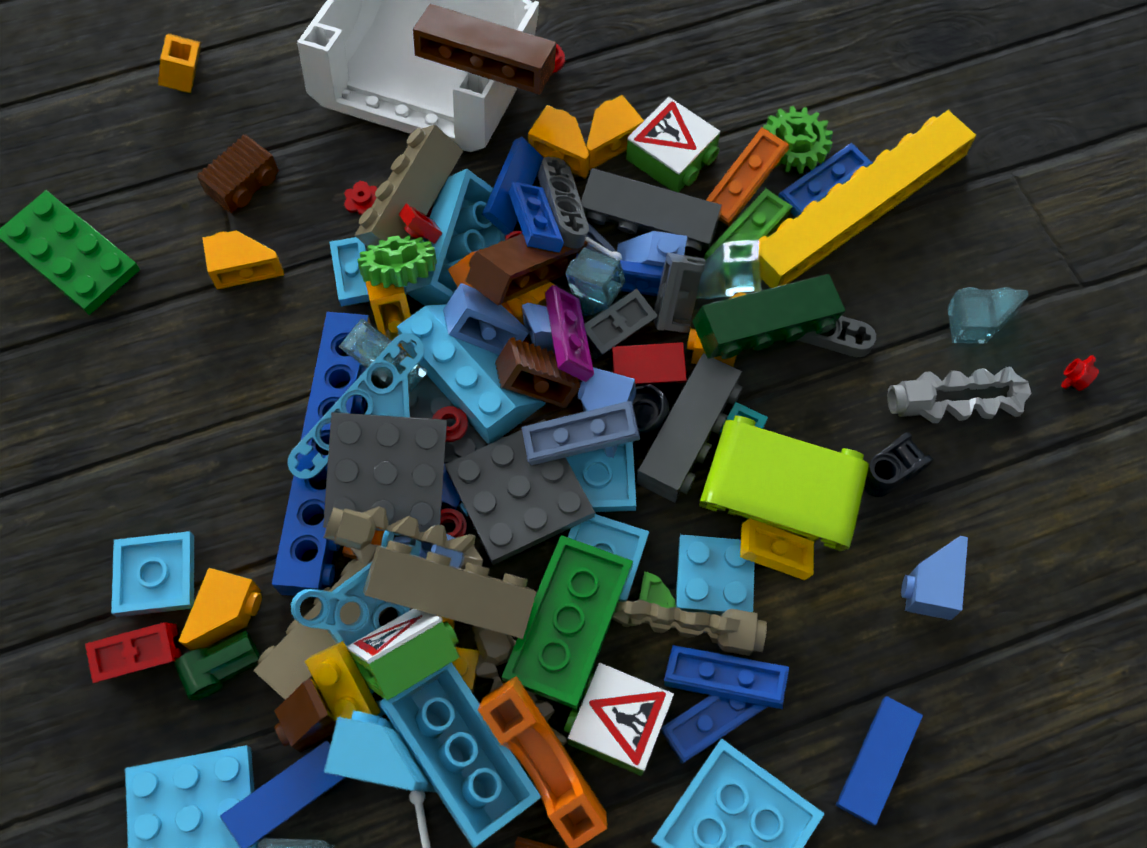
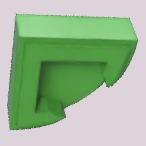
(655, 591)

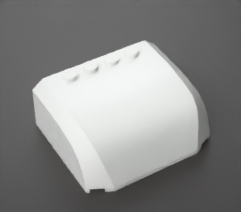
(365, 65)

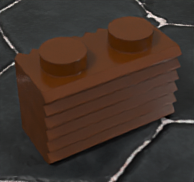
(238, 174)
(534, 373)

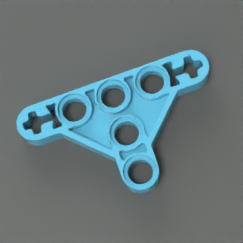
(381, 402)
(350, 592)

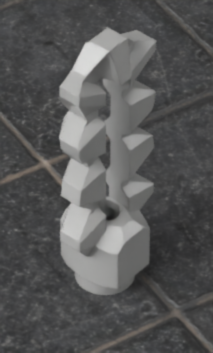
(919, 395)

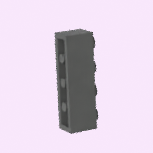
(649, 208)
(689, 428)

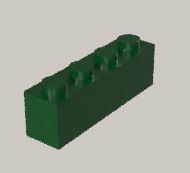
(768, 317)

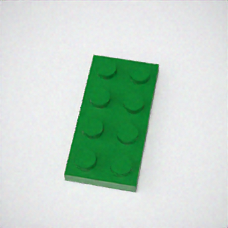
(67, 252)
(568, 621)

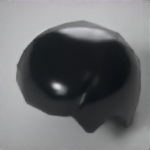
(650, 410)

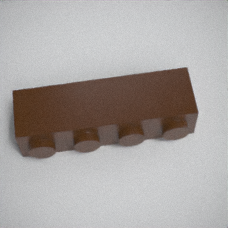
(484, 48)
(514, 268)

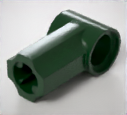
(206, 669)

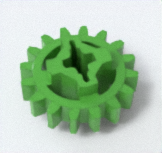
(806, 137)
(397, 261)

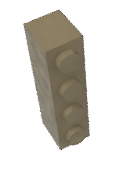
(414, 180)
(449, 591)
(284, 665)

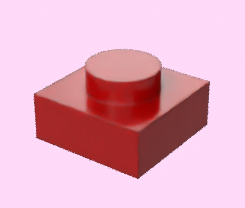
(419, 224)

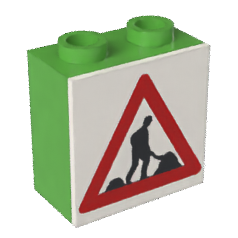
(673, 145)
(404, 652)
(618, 719)

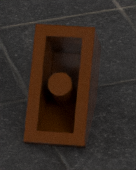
(304, 718)

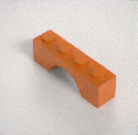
(529, 737)

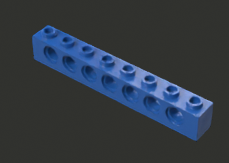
(305, 501)

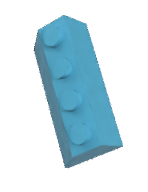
(464, 230)
(466, 376)
(374, 752)
(460, 754)

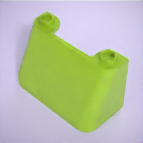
(786, 483)

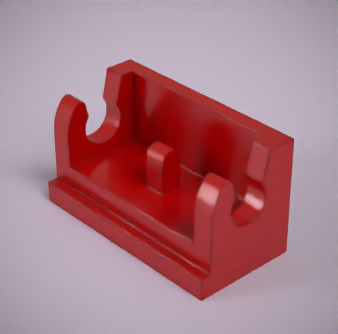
(650, 363)
(132, 651)

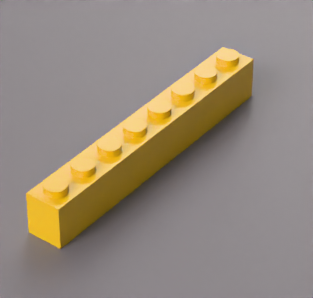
(863, 198)

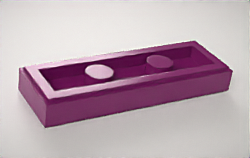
(569, 333)

